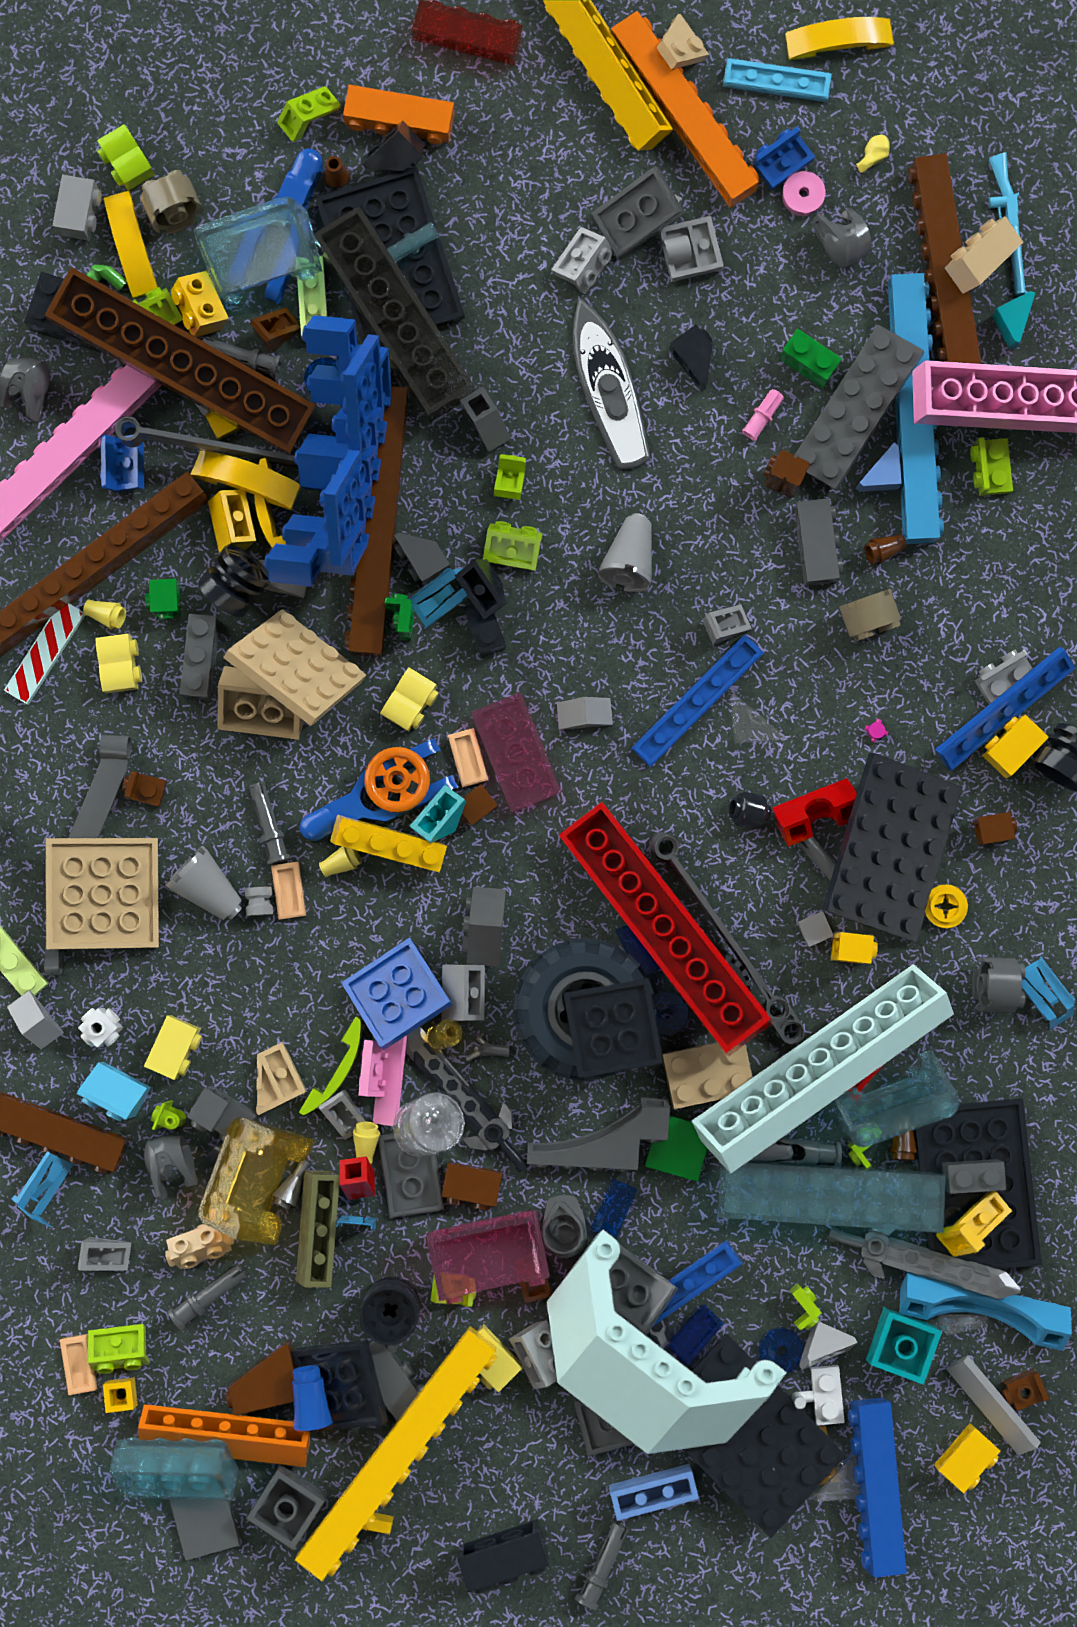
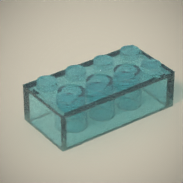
(174, 1469)

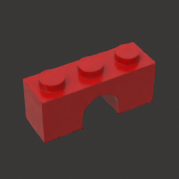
(797, 815)

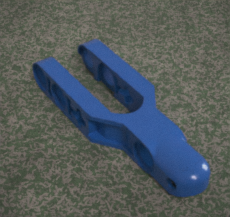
(300, 186)
(322, 821)

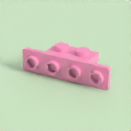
(382, 1078)

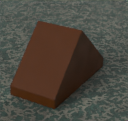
(275, 328)

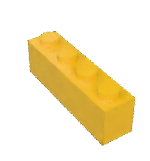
(388, 843)

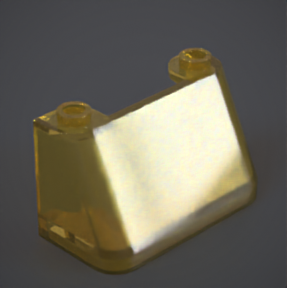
(247, 1176)

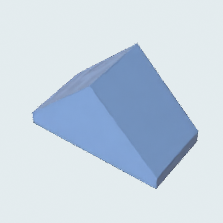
(884, 474)

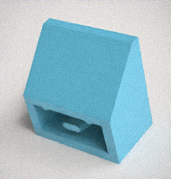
(113, 1091)

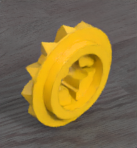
(955, 915)

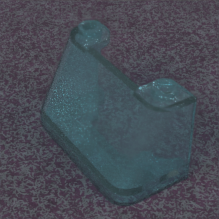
(258, 247)
(898, 1106)

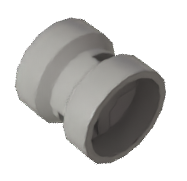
(258, 901)

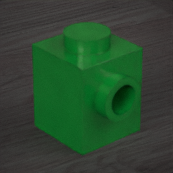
(164, 598)

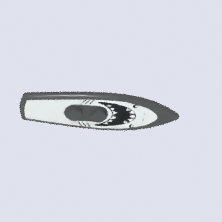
(609, 388)

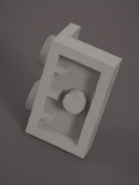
(583, 259)
(998, 679)

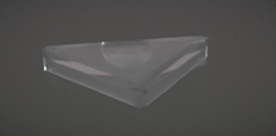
(750, 725)
(960, 1323)
(840, 1483)

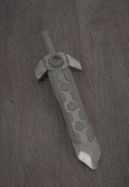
(922, 1261)

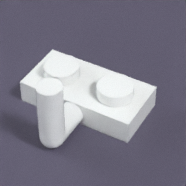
(825, 1394)

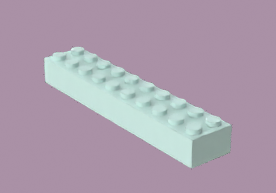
(822, 1068)

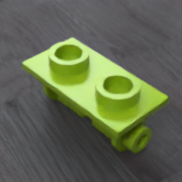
(167, 1116)

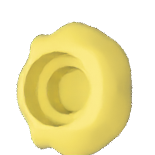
(875, 152)

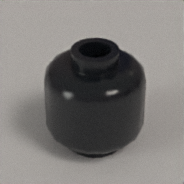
(749, 810)

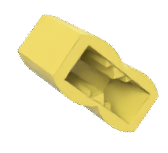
(117, 663)
(409, 700)

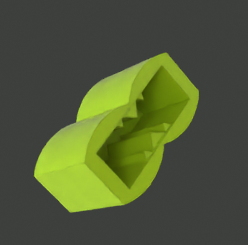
(125, 157)

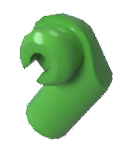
(107, 273)

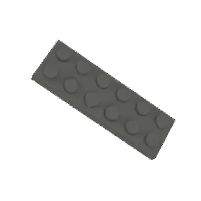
(858, 406)

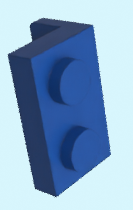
(782, 158)
(121, 466)

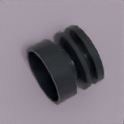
(234, 581)
(1061, 762)
(389, 1326)

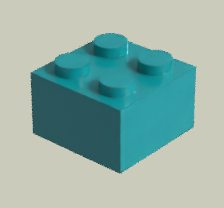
(903, 1345)

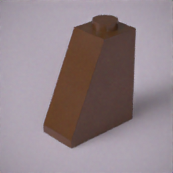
(265, 1383)

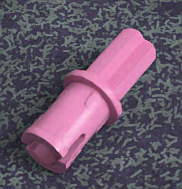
(763, 414)

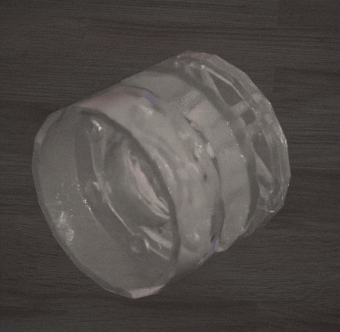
(416, 1132)

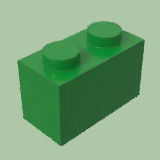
(810, 358)

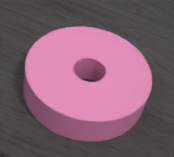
(803, 205)

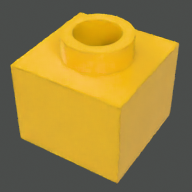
(113, 1401)

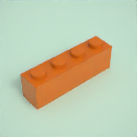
(385, 110)

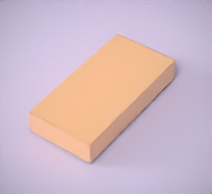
(468, 757)
(288, 890)
(78, 1373)

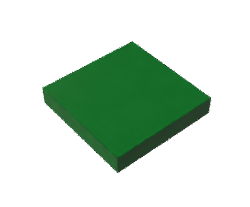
(681, 1153)

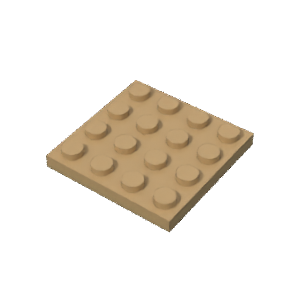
(295, 666)
(101, 893)

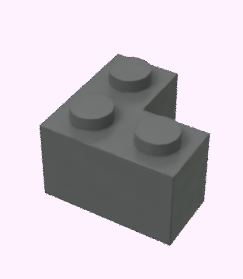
(484, 926)
(217, 1110)

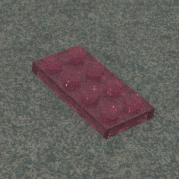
(516, 752)

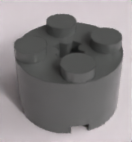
(998, 984)

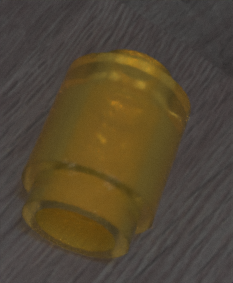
(444, 1034)

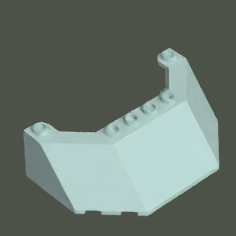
(631, 1377)

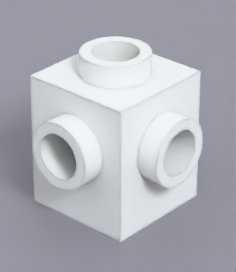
(109, 1024)

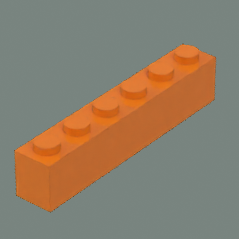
(245, 1436)

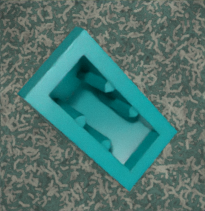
(1012, 318)
(440, 815)

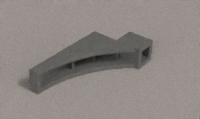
(609, 1147)

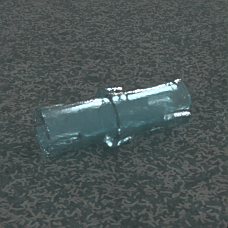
(412, 242)

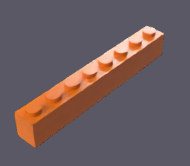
(686, 112)

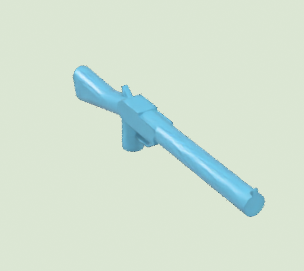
(1010, 202)

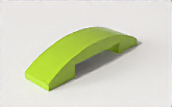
(353, 1038)

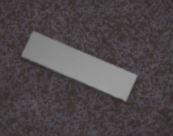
(993, 1405)

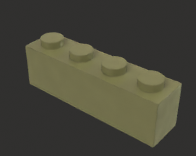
(317, 1228)

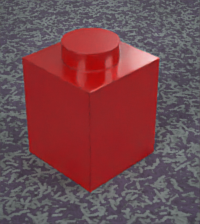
(357, 1178)

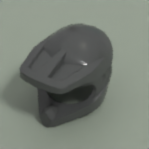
(846, 242)
(28, 377)
(162, 1156)
(564, 1227)

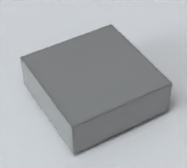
(815, 929)

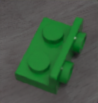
(403, 614)

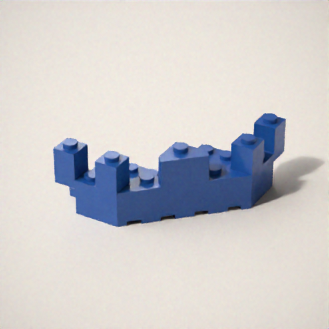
(337, 465)

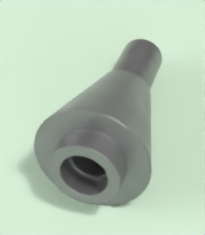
(289, 1191)

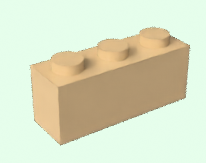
(983, 254)

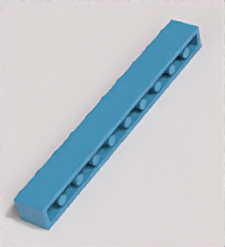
(916, 441)

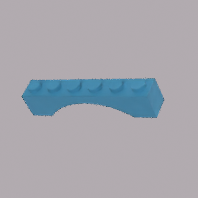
(1038, 1320)

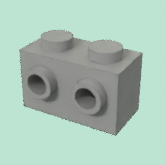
(76, 207)
(465, 990)
(536, 1353)

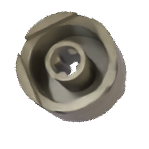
(171, 202)
(870, 613)

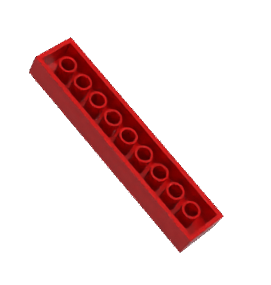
(666, 929)

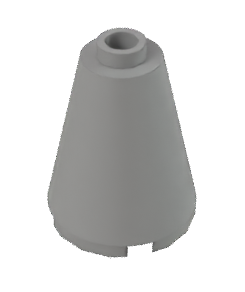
(630, 556)
(205, 885)

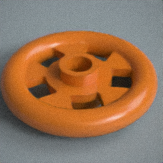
(380, 795)

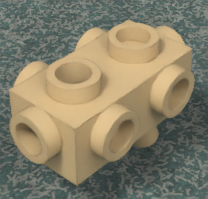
(196, 1246)

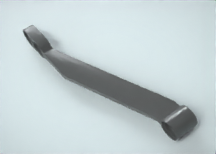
(196, 443)
(114, 764)
(787, 1016)

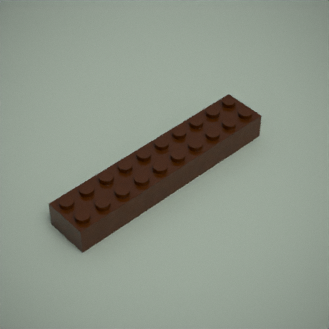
(179, 361)

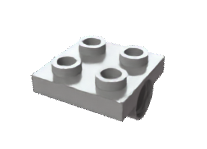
(691, 248)

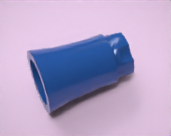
(310, 1401)

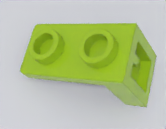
(304, 109)

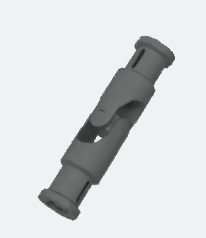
(811, 1152)

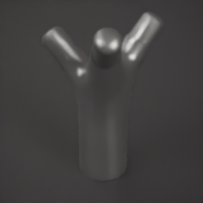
(488, 1049)

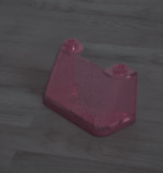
(488, 1255)

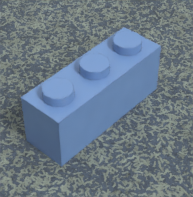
(653, 1492)

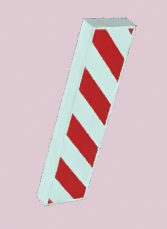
(44, 653)

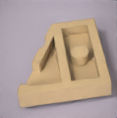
(680, 45)
(276, 1078)

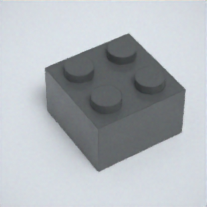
(287, 1506)

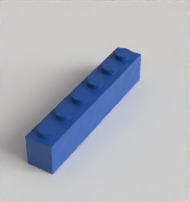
(879, 1487)

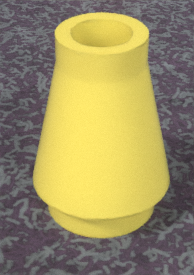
(107, 613)
(340, 861)
(366, 1139)

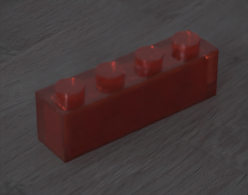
(467, 32)

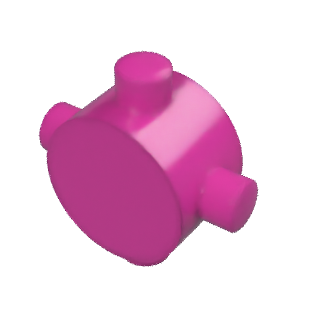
(876, 730)

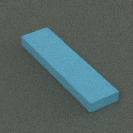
(777, 80)

